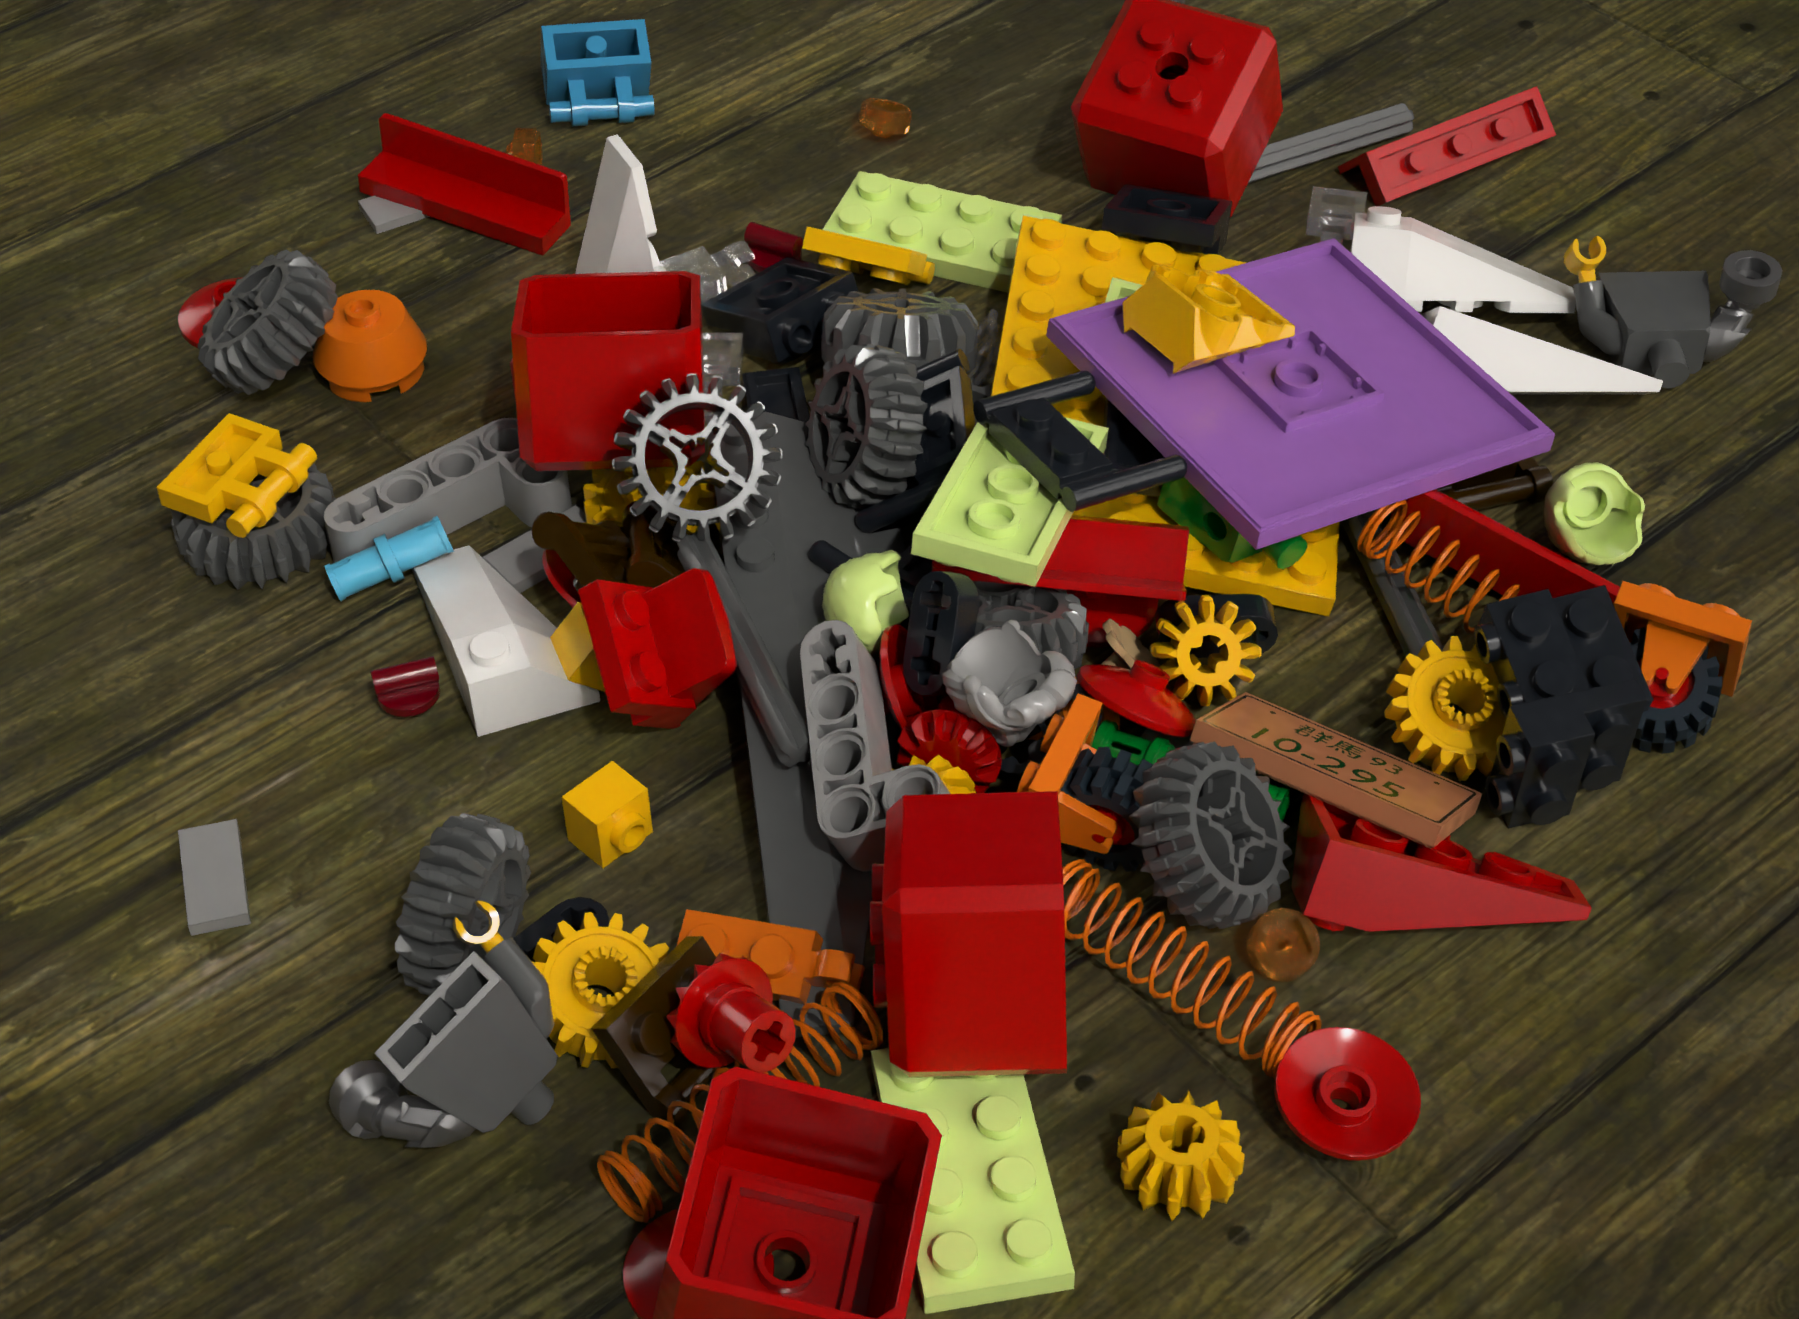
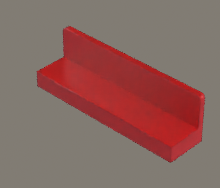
(1453, 146)
(468, 185)
(1498, 547)
(1111, 559)

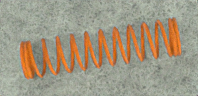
(1395, 529)
(1081, 895)
(645, 1190)

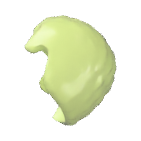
(1593, 515)
(866, 596)

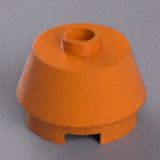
(370, 346)

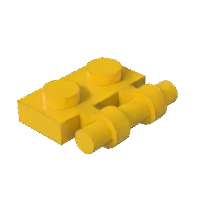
(858, 255)
(224, 465)

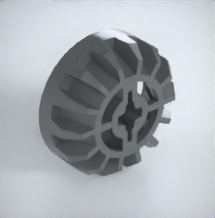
(906, 322)

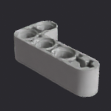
(451, 482)
(851, 745)

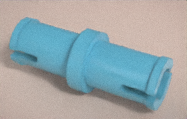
(388, 558)

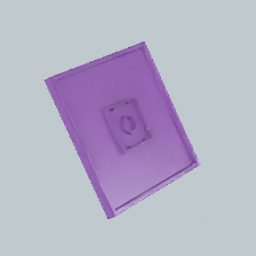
(1318, 423)

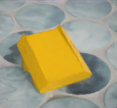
(1200, 316)

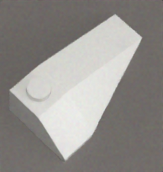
(619, 217)
(1439, 267)
(1533, 365)
(495, 644)

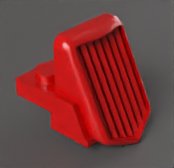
(659, 645)

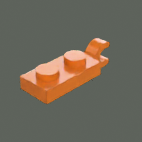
(785, 953)

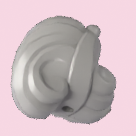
(1008, 682)

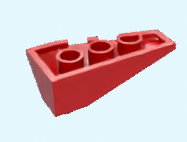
(1385, 882)

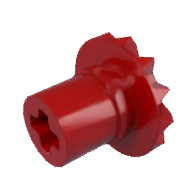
(955, 739)
(731, 1017)

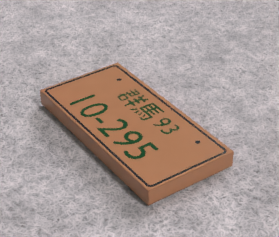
(1340, 769)

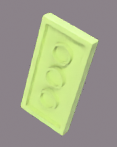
(959, 232)
(995, 512)
(991, 1202)

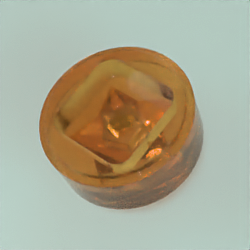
(885, 117)
(526, 145)
(1283, 945)

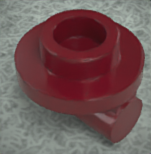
(771, 245)
(407, 687)

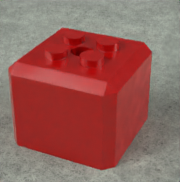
(1183, 132)
(590, 351)
(972, 934)
(805, 1175)

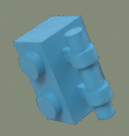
(596, 71)

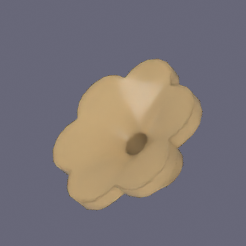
(1126, 647)

